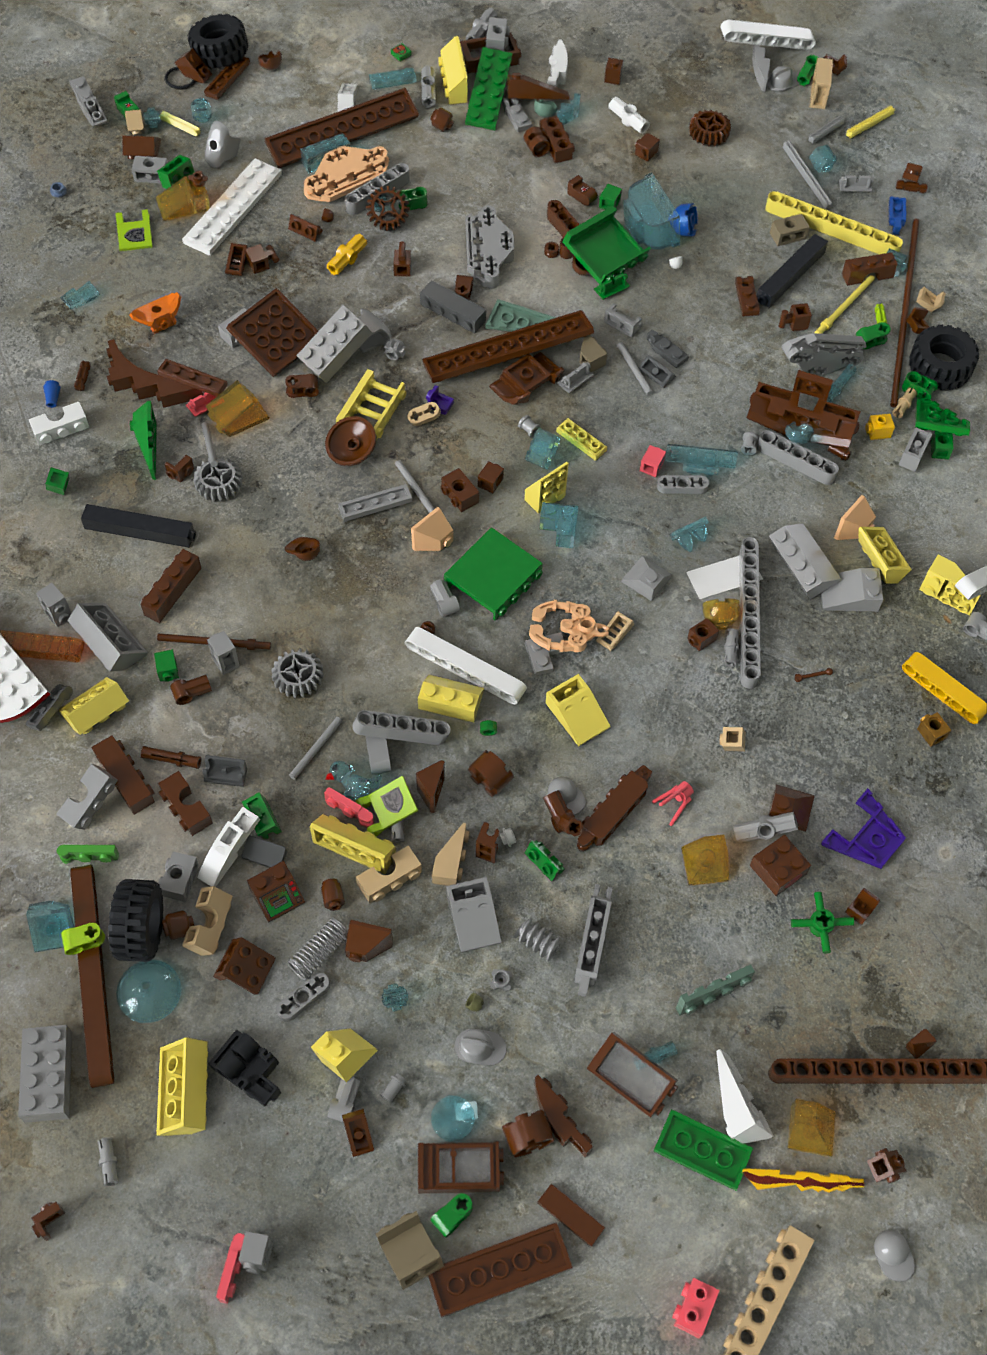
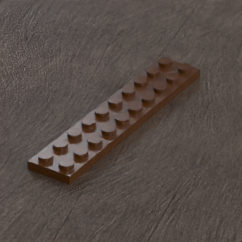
(352, 122)
(507, 346)

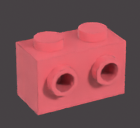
(695, 1308)

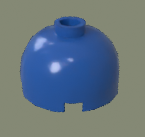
(688, 219)

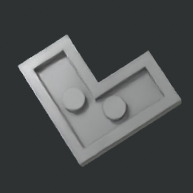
(540, 656)

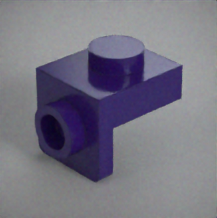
(443, 401)

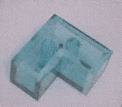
(560, 519)

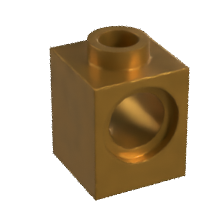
(930, 735)

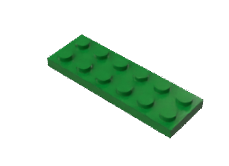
(488, 88)

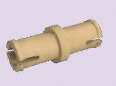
(904, 402)

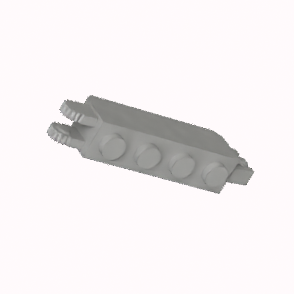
(593, 940)

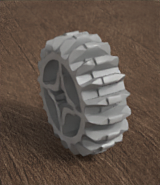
(218, 481)
(307, 666)

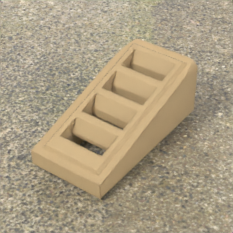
(619, 636)

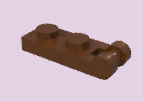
(747, 296)

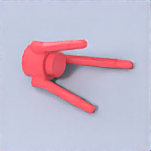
(680, 793)

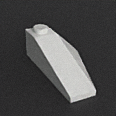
(741, 1116)

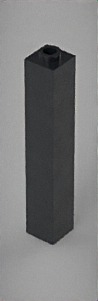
(791, 270)
(138, 525)

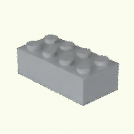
(334, 344)
(45, 1073)

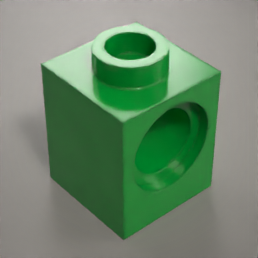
(610, 197)
(941, 445)
(57, 481)
(166, 665)

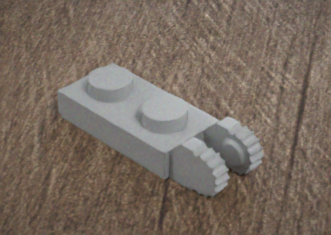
(516, 115)

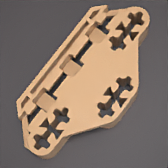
(341, 168)

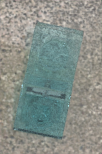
(569, 111)

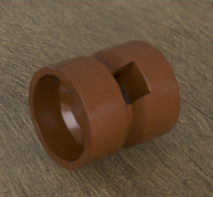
(536, 141)

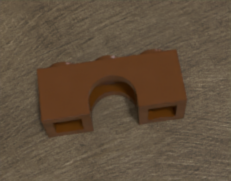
(858, 268)
(193, 817)

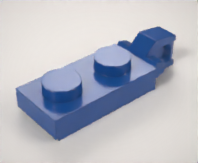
(897, 213)

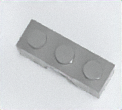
(99, 785)

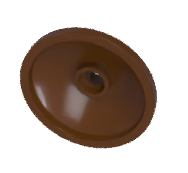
(347, 434)

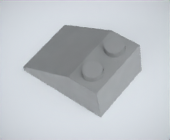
(856, 591)

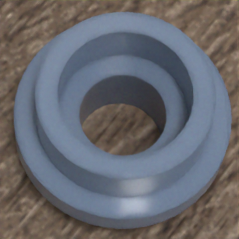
(58, 189)

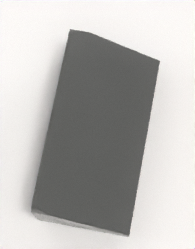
(656, 371)
(263, 852)

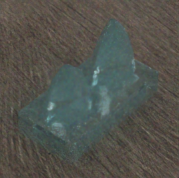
(684, 537)

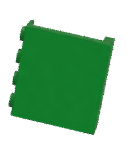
(604, 246)
(494, 572)

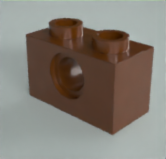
(459, 490)

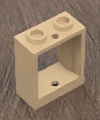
(821, 83)

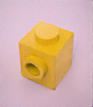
(880, 426)

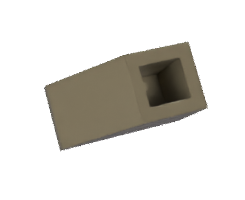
(592, 353)

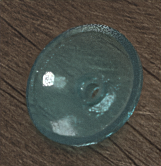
(150, 1003)

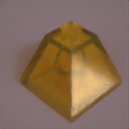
(706, 860)
(811, 1128)

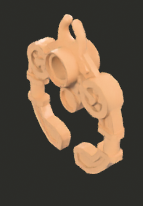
(581, 626)

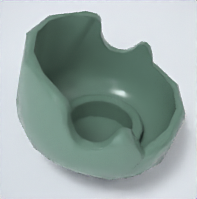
(545, 108)

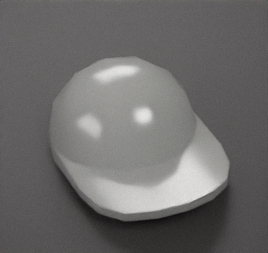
(570, 792)
(894, 1255)

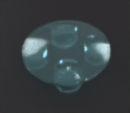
(452, 1118)

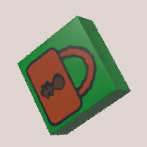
(401, 52)

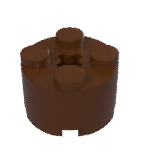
(490, 772)
(528, 1133)

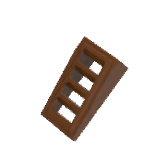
(236, 248)

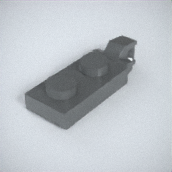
(667, 349)

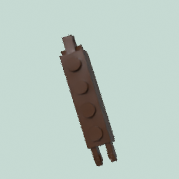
(614, 809)

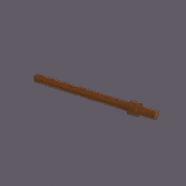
(250, 644)

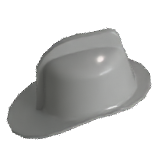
(782, 79)
(480, 1047)

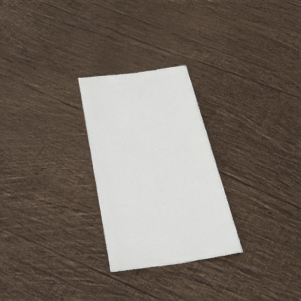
(716, 577)

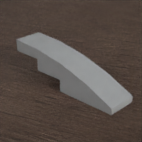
(760, 65)

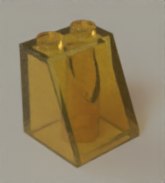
(236, 410)

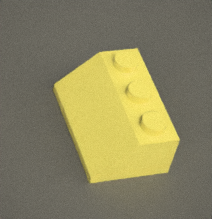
(883, 554)
(450, 698)
(94, 706)

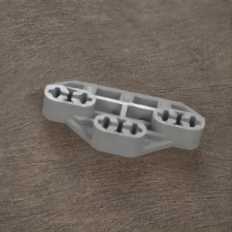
(492, 245)
(824, 352)

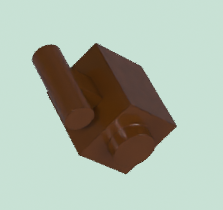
(258, 258)
(402, 261)
(798, 317)

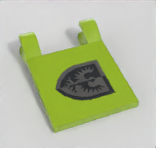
(134, 234)
(390, 803)

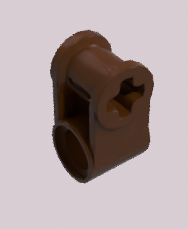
(464, 286)
(303, 385)

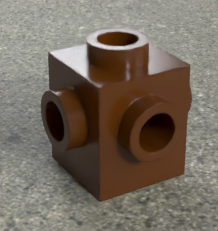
(887, 1166)

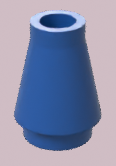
(51, 392)

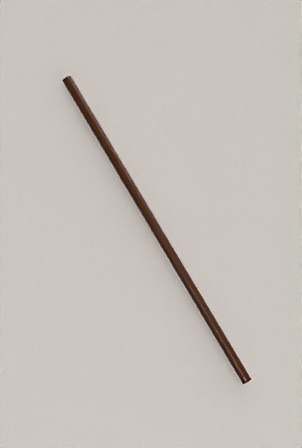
(905, 310)

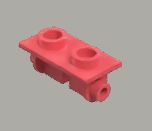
(198, 405)

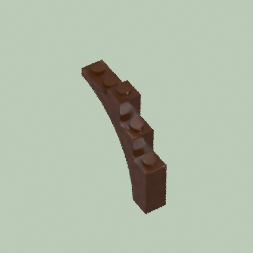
(144, 383)

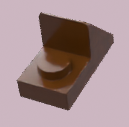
(358, 1132)

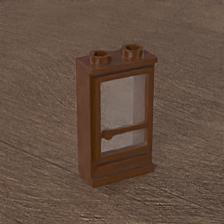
(459, 1167)

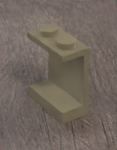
(409, 1250)

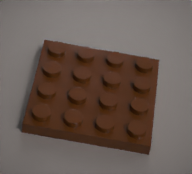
(273, 332)

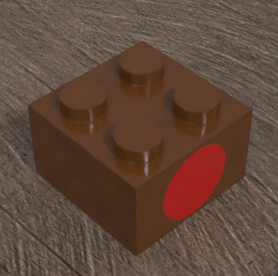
(780, 865)

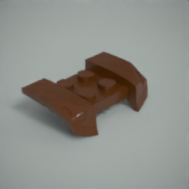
(524, 377)

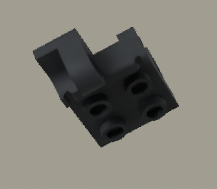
(247, 1067)

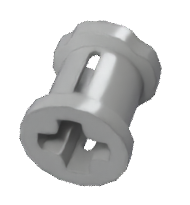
(528, 425)
(749, 445)

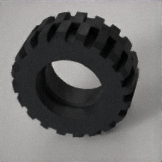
(219, 40)
(951, 343)
(136, 920)

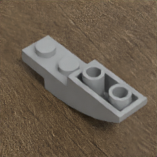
(88, 102)

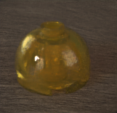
(722, 612)

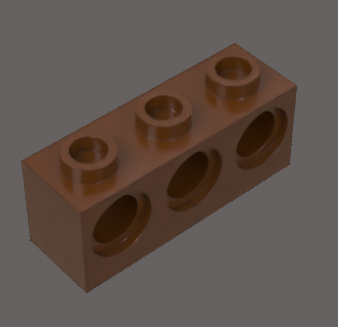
(561, 147)

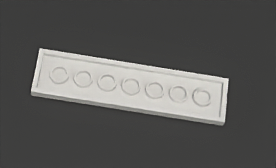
(232, 207)

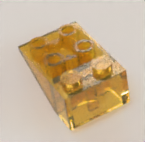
(182, 200)

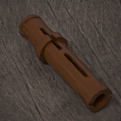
(180, 759)

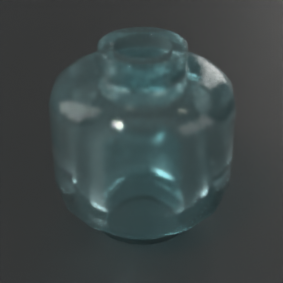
(201, 110)

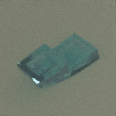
(80, 297)

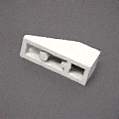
(347, 96)

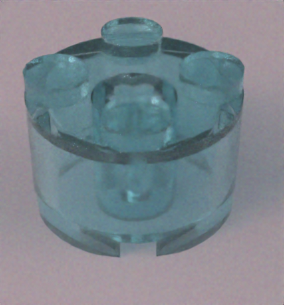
(542, 448)

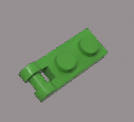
(86, 853)

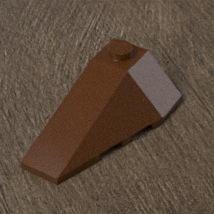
(528, 88)

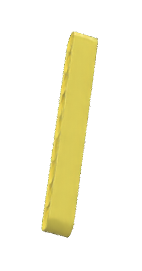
(833, 224)

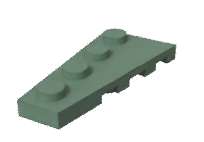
(512, 317)
(700, 996)

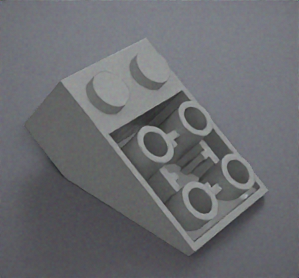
(473, 914)

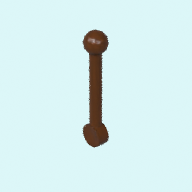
(798, 677)

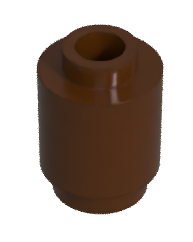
(332, 894)

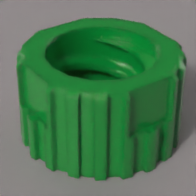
(488, 728)

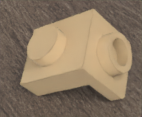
(930, 300)

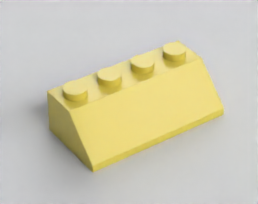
(453, 72)
(352, 842)
(182, 1087)

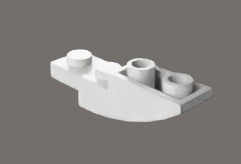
(558, 64)
(225, 847)

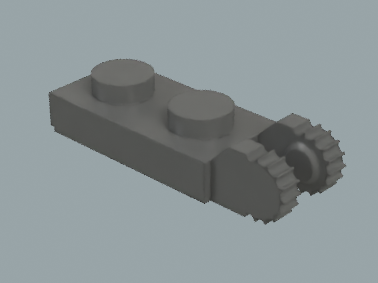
(49, 707)

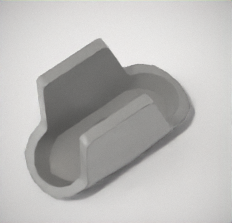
(220, 145)
(380, 332)

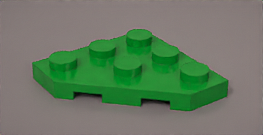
(932, 417)

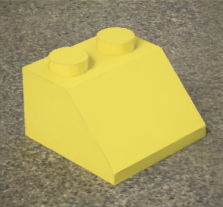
(343, 1052)

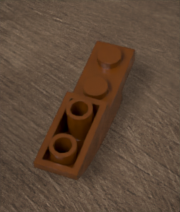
(554, 1109)

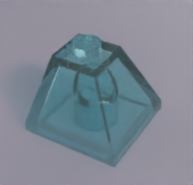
(46, 923)

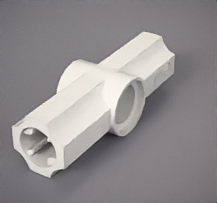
(629, 115)

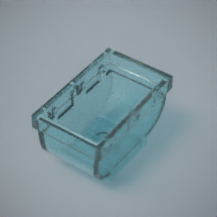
(649, 216)

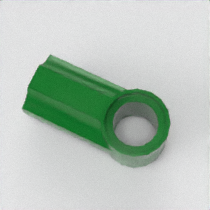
(807, 70)

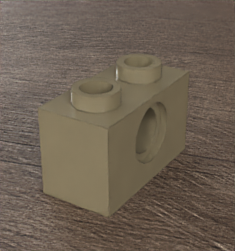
(789, 229)

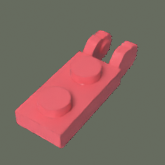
(349, 807)
(232, 1267)

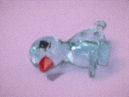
(354, 784)

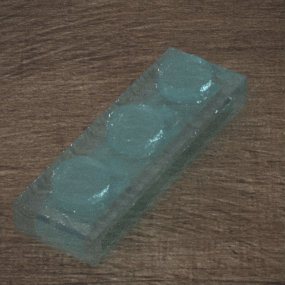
(392, 78)

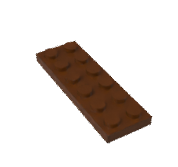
(499, 1269)

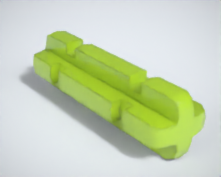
(880, 313)

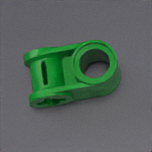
(417, 198)
(874, 334)
(920, 384)
(449, 1217)

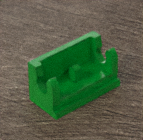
(259, 806)

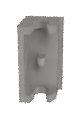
(621, 321)

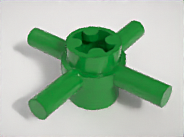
(817, 927)

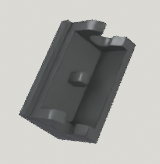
(225, 770)

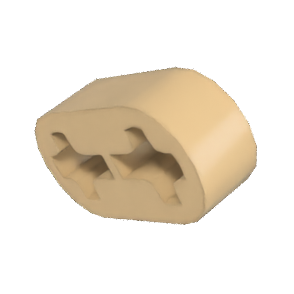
(421, 410)

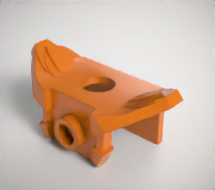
(158, 313)

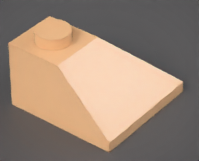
(858, 515)
(432, 532)

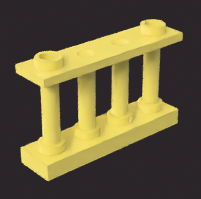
(361, 394)

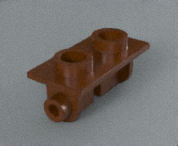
(304, 227)

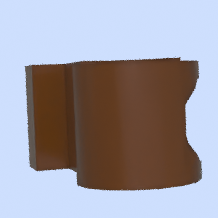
(581, 191)

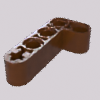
(563, 222)

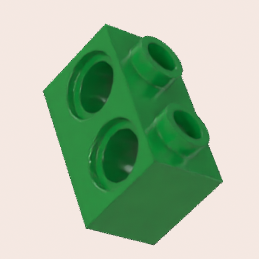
(175, 170)

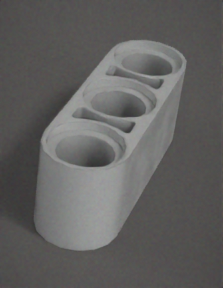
(378, 754)

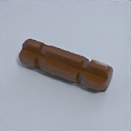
(911, 186)
(82, 375)

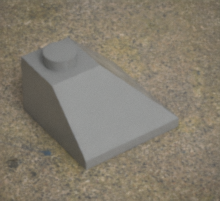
(646, 578)

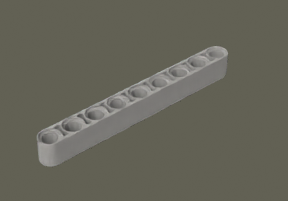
(752, 618)

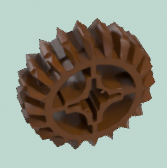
(709, 127)
(382, 203)

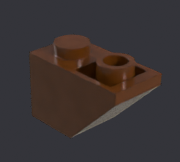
(192, 66)

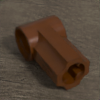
(184, 691)

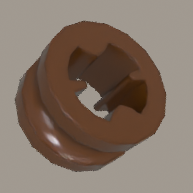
(553, 246)

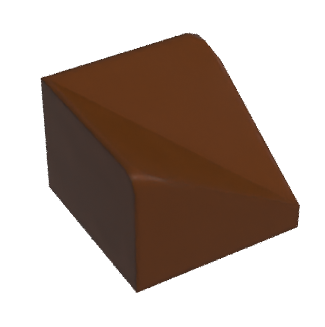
(920, 1043)

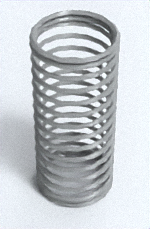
(299, 969)

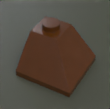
(790, 800)
(367, 941)

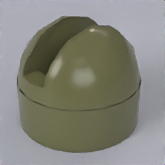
(474, 1002)

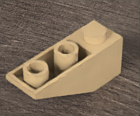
(448, 860)

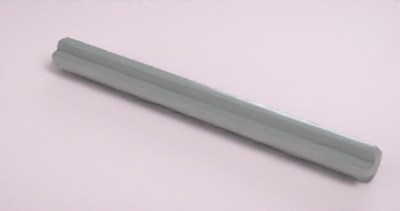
(807, 175)

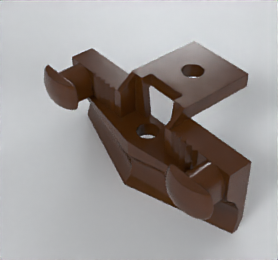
(779, 407)

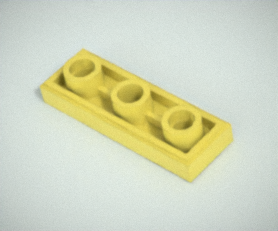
(581, 439)

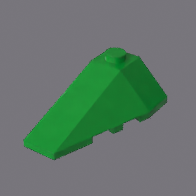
(145, 431)

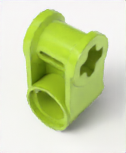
(79, 938)

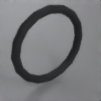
(174, 86)

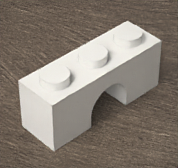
(72, 422)

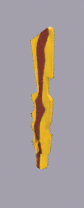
(802, 1179)

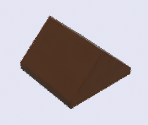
(430, 784)

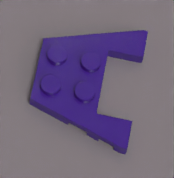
(875, 840)

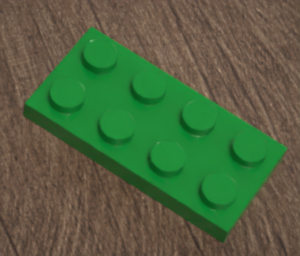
(703, 1149)

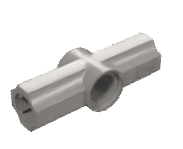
(480, 25)
(428, 86)
(778, 825)

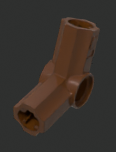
(562, 817)

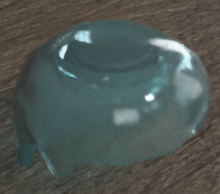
(799, 434)

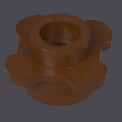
(198, 179)

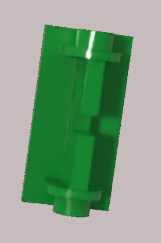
(613, 286)
(539, 856)

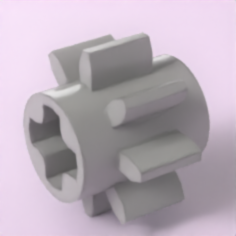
(395, 349)

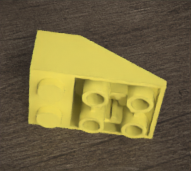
(548, 489)
(941, 583)
(577, 710)

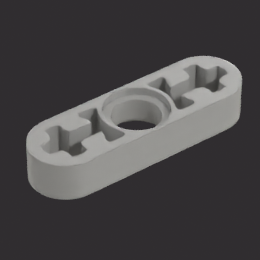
(670, 479)
(303, 988)

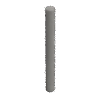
(634, 368)
(209, 444)
(414, 486)
(315, 748)

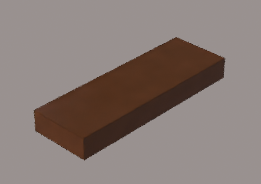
(571, 1215)

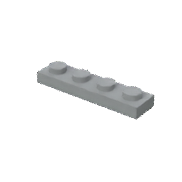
(375, 502)

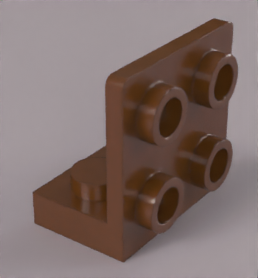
(245, 965)

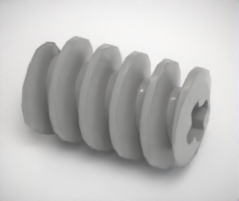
(537, 939)

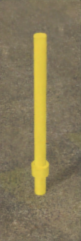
(828, 322)

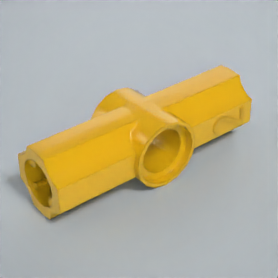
(346, 254)

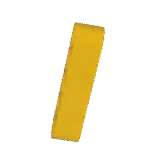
(945, 688)

